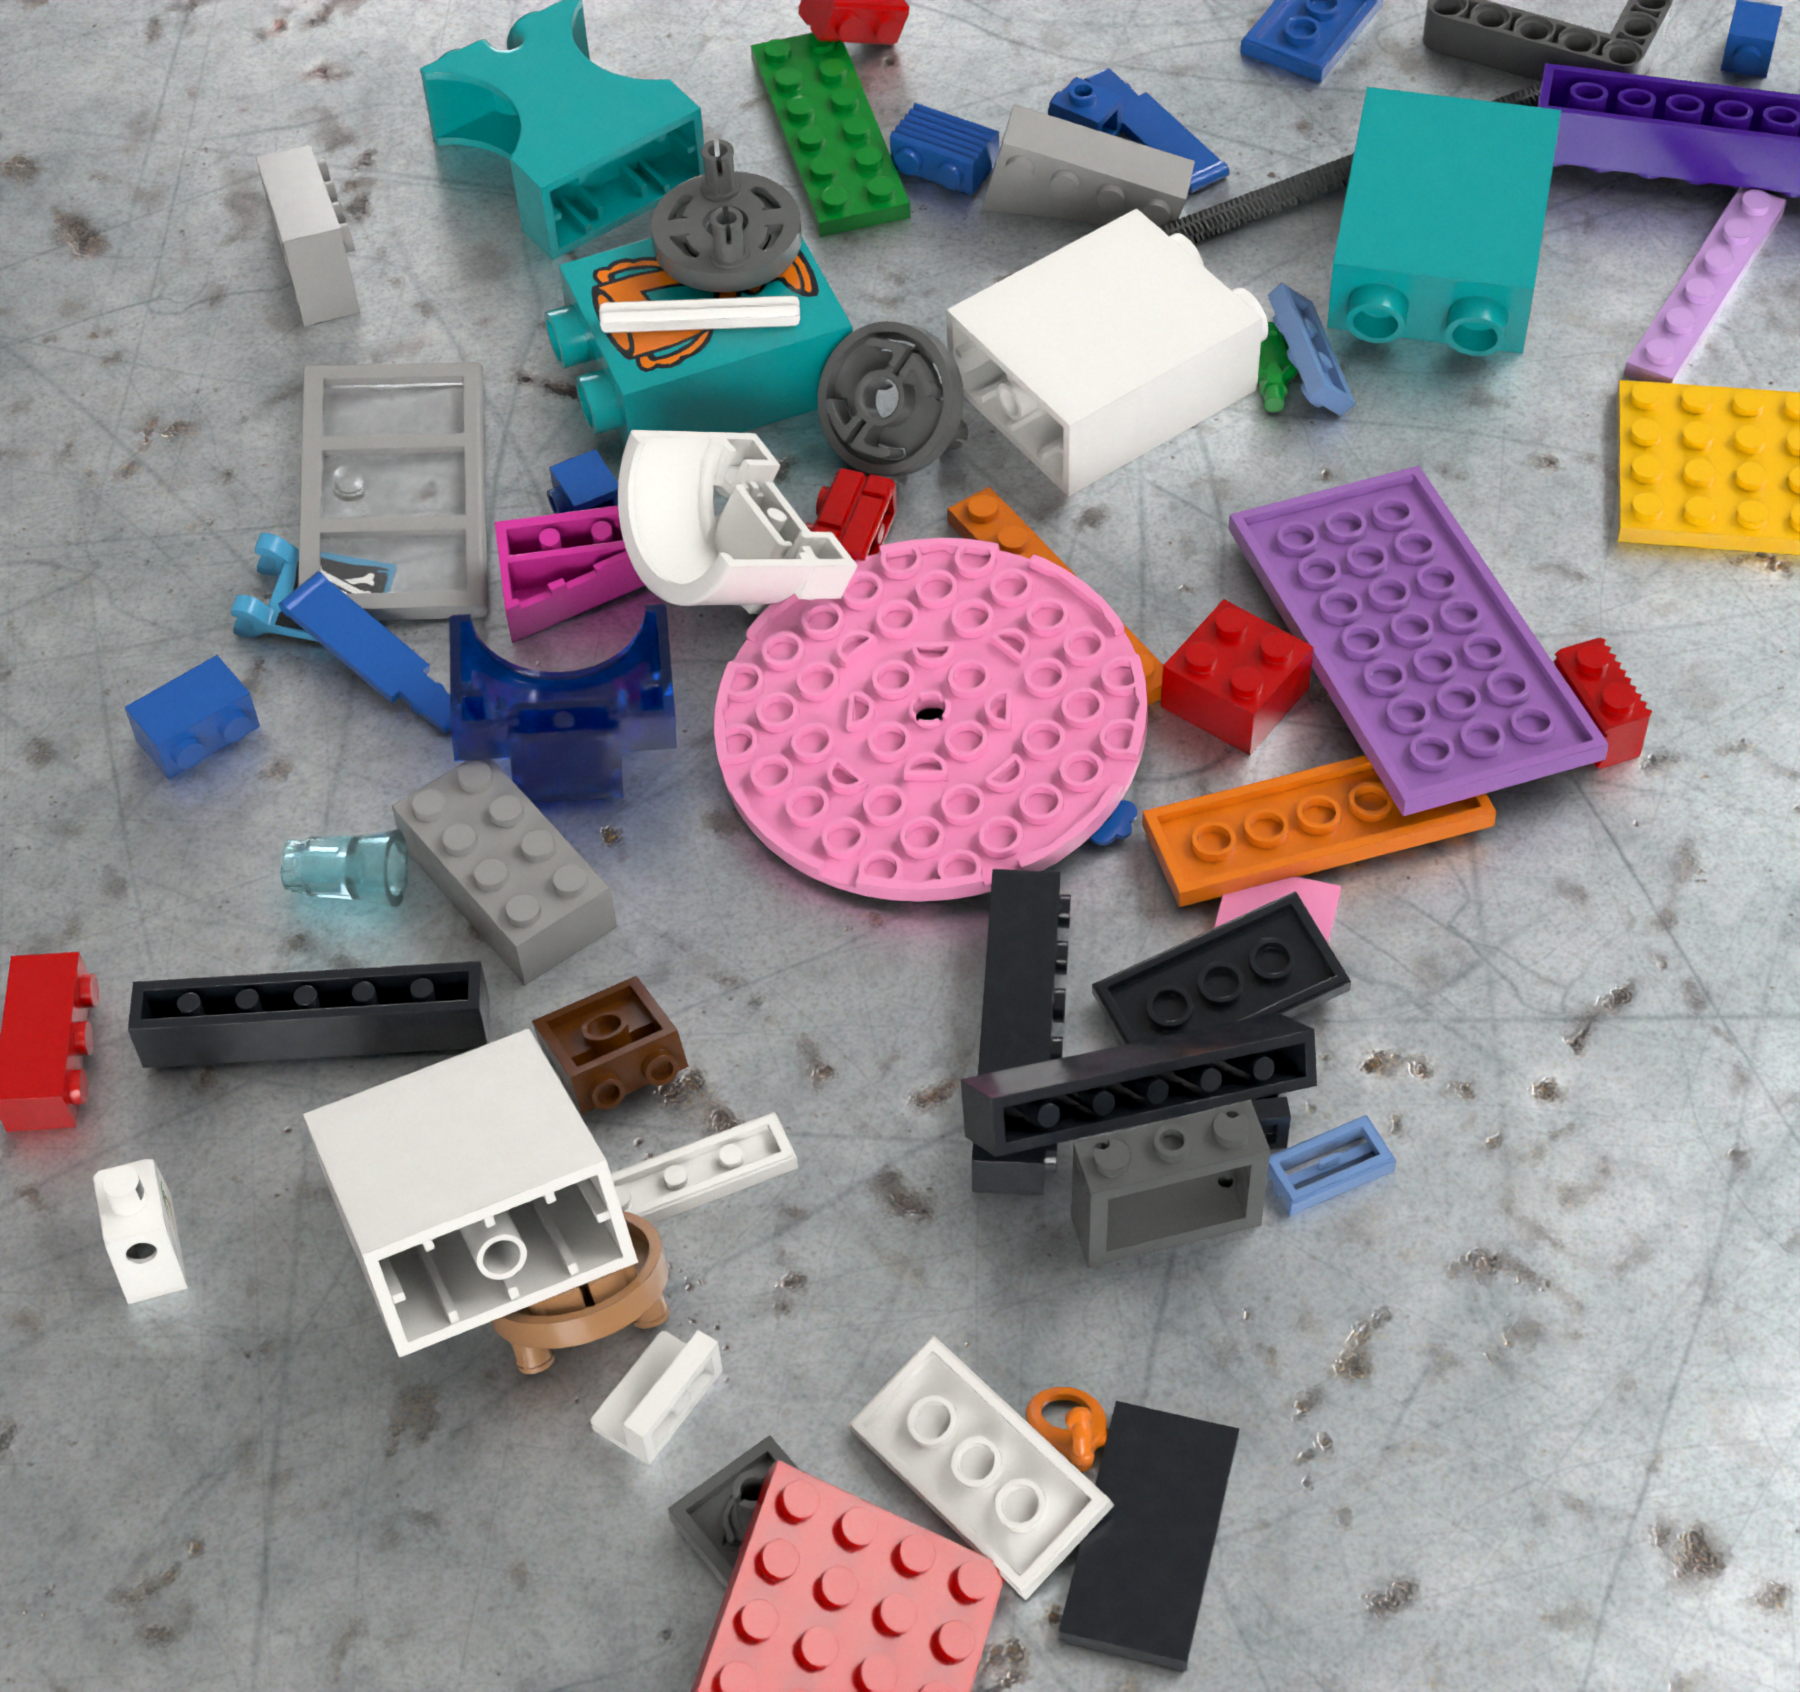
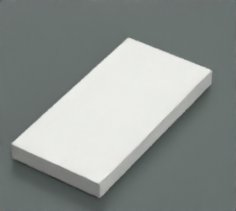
(980, 1466)

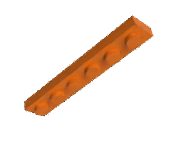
(990, 519)

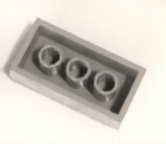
(505, 867)

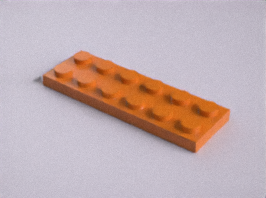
(1293, 829)

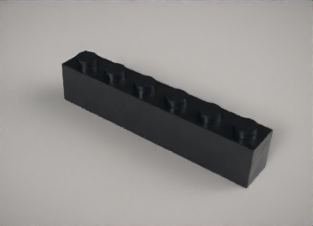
(1021, 1007)
(309, 1014)
(1137, 1083)

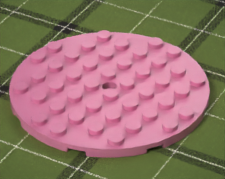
(1014, 776)

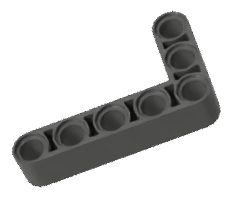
(1525, 41)

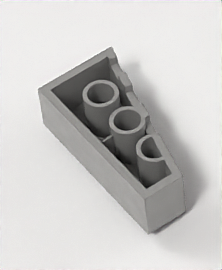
(1082, 173)
(310, 233)

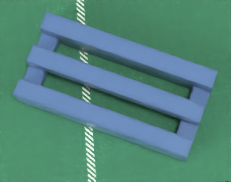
(1334, 1184)

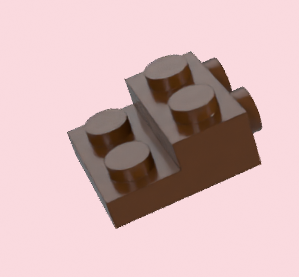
(611, 1045)

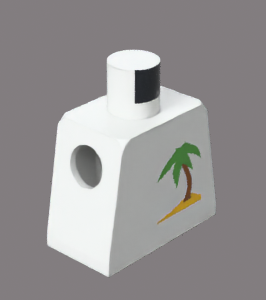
(135, 1210)

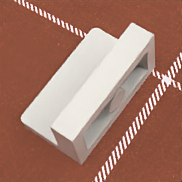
(658, 1393)

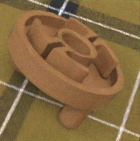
(594, 1307)

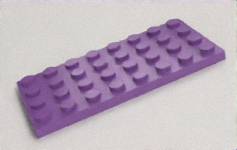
(1416, 640)

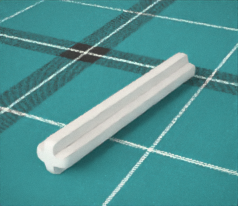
(699, 314)

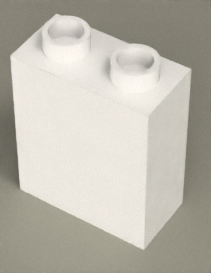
(1106, 349)
(470, 1191)

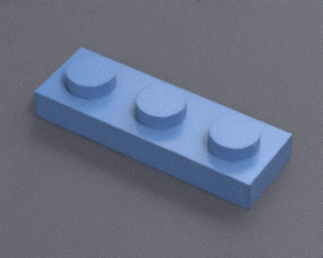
(1310, 350)

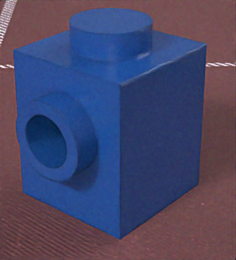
(1088, 106)
(582, 484)

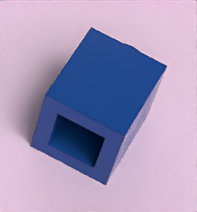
(1751, 38)

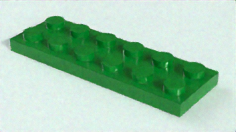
(830, 134)

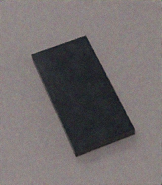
(1231, 973)
(1151, 1554)

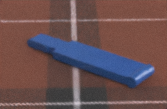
(1155, 127)
(367, 648)

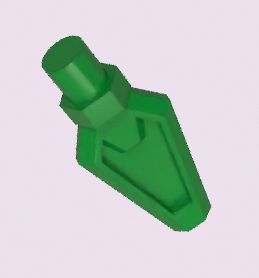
(1274, 369)

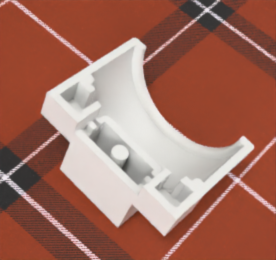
(742, 557)

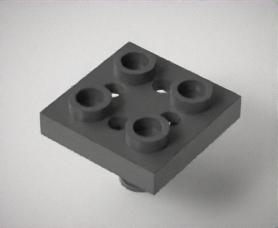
(724, 1506)

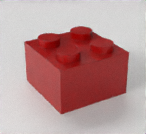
(1236, 676)

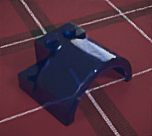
(565, 725)

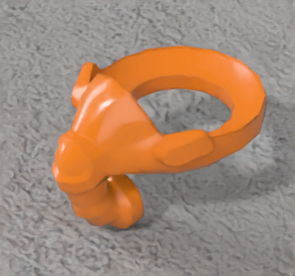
(1085, 1424)

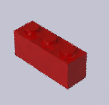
(45, 1041)

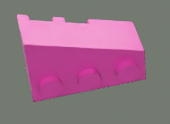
(561, 567)

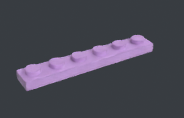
(1705, 287)

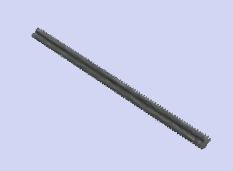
(1290, 189)

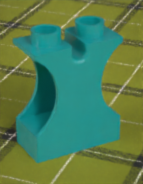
(578, 138)

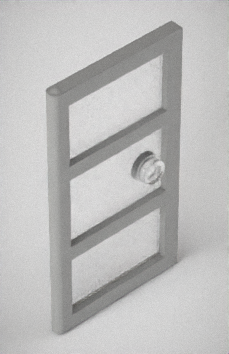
(396, 487)

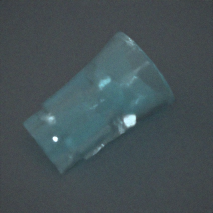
(348, 867)

